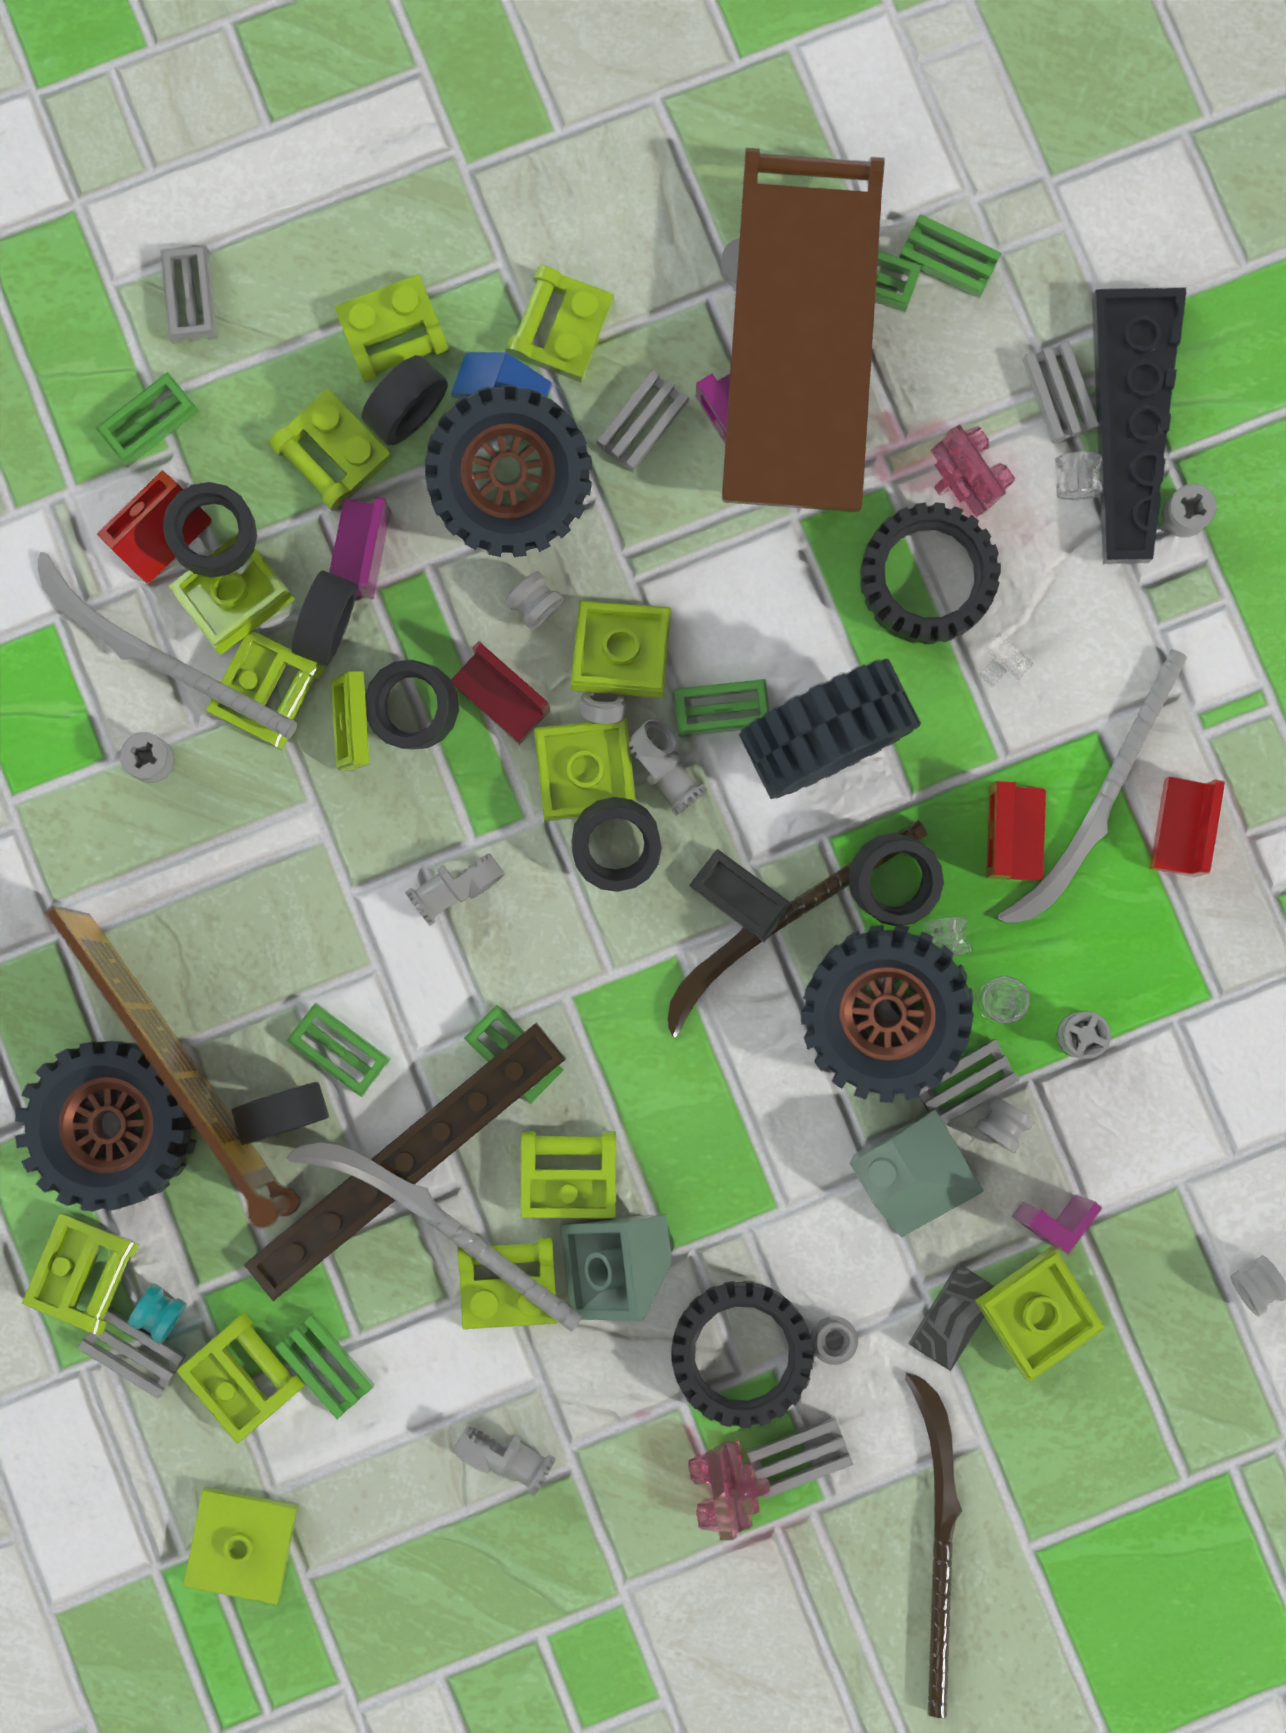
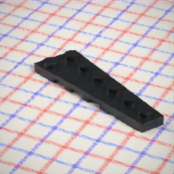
(1134, 381)

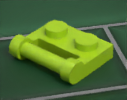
(387, 315)
(574, 329)
(341, 439)
(255, 674)
(568, 1191)
(67, 1267)
(495, 1302)
(229, 1389)

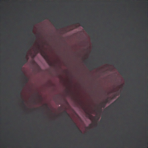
(967, 472)
(733, 1490)

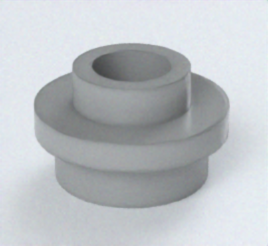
(841, 1353)

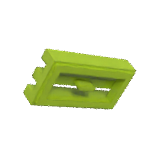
(350, 721)

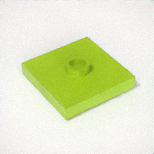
(232, 604)
(620, 649)
(582, 766)
(1040, 1314)
(240, 1545)

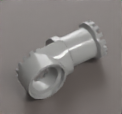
(665, 764)
(445, 890)
(514, 1460)

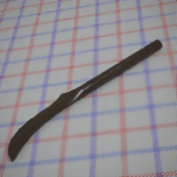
(707, 971)
(945, 1515)

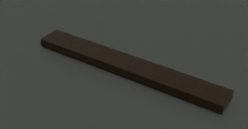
(408, 1157)

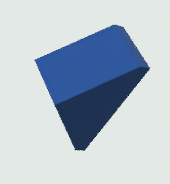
(494, 370)

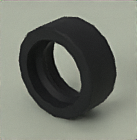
(404, 400)
(190, 500)
(324, 618)
(378, 694)
(623, 878)
(923, 900)
(280, 1113)

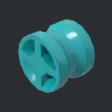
(157, 1313)

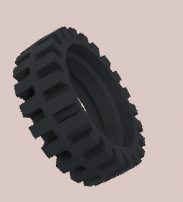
(951, 523)
(782, 1395)

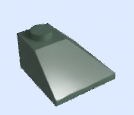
(915, 1173)
(615, 1265)

